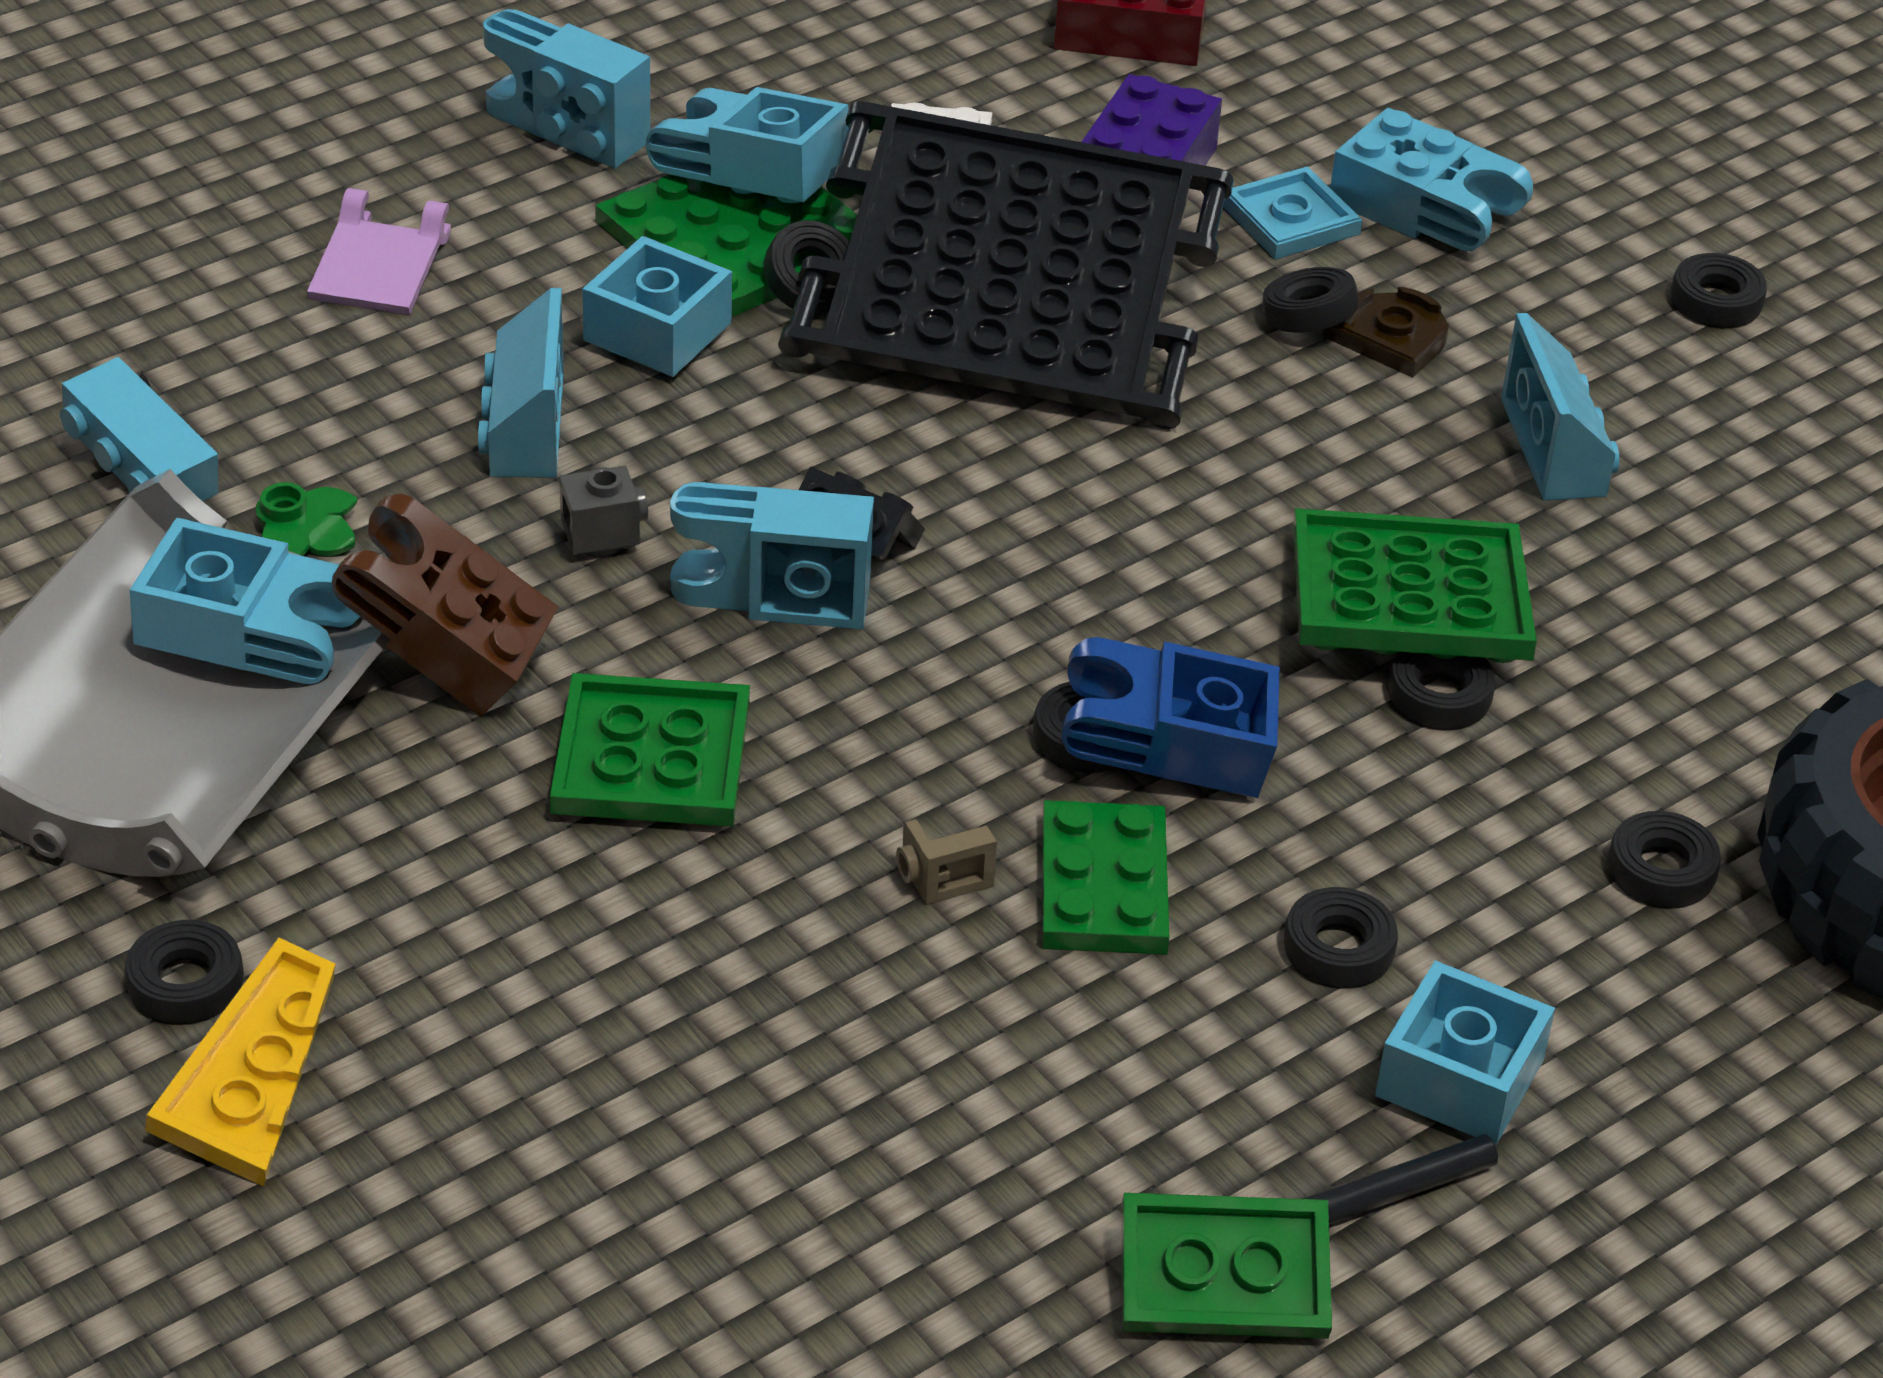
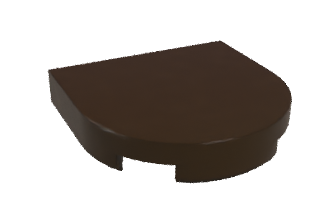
(1394, 329)

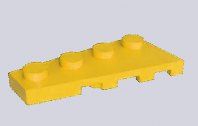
(247, 1068)

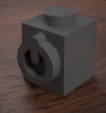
(601, 510)

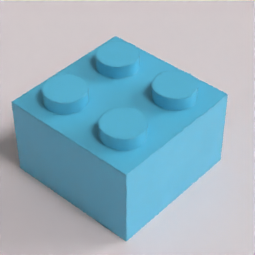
(657, 305)
(1464, 1052)

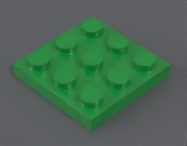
(651, 749)

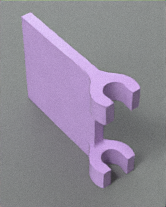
(378, 262)

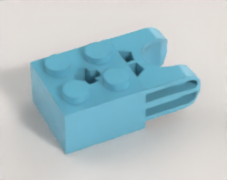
(569, 86)
(753, 142)
(1427, 181)
(775, 553)
(238, 603)

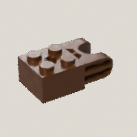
(444, 603)

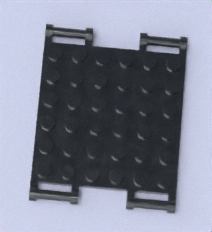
(1010, 262)

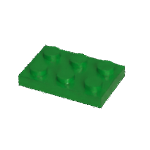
(1104, 877)
(1226, 1265)

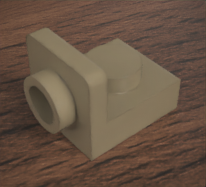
(947, 864)

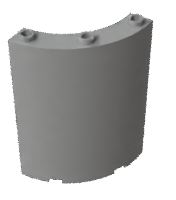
(133, 749)

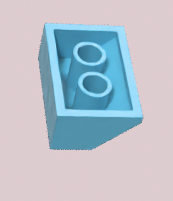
(525, 392)
(1556, 416)

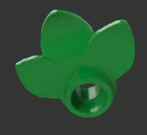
(307, 518)

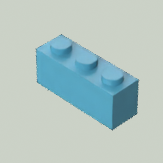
(135, 430)

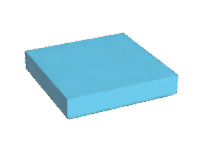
(1292, 213)

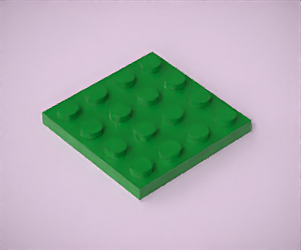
(719, 226)
(1412, 585)

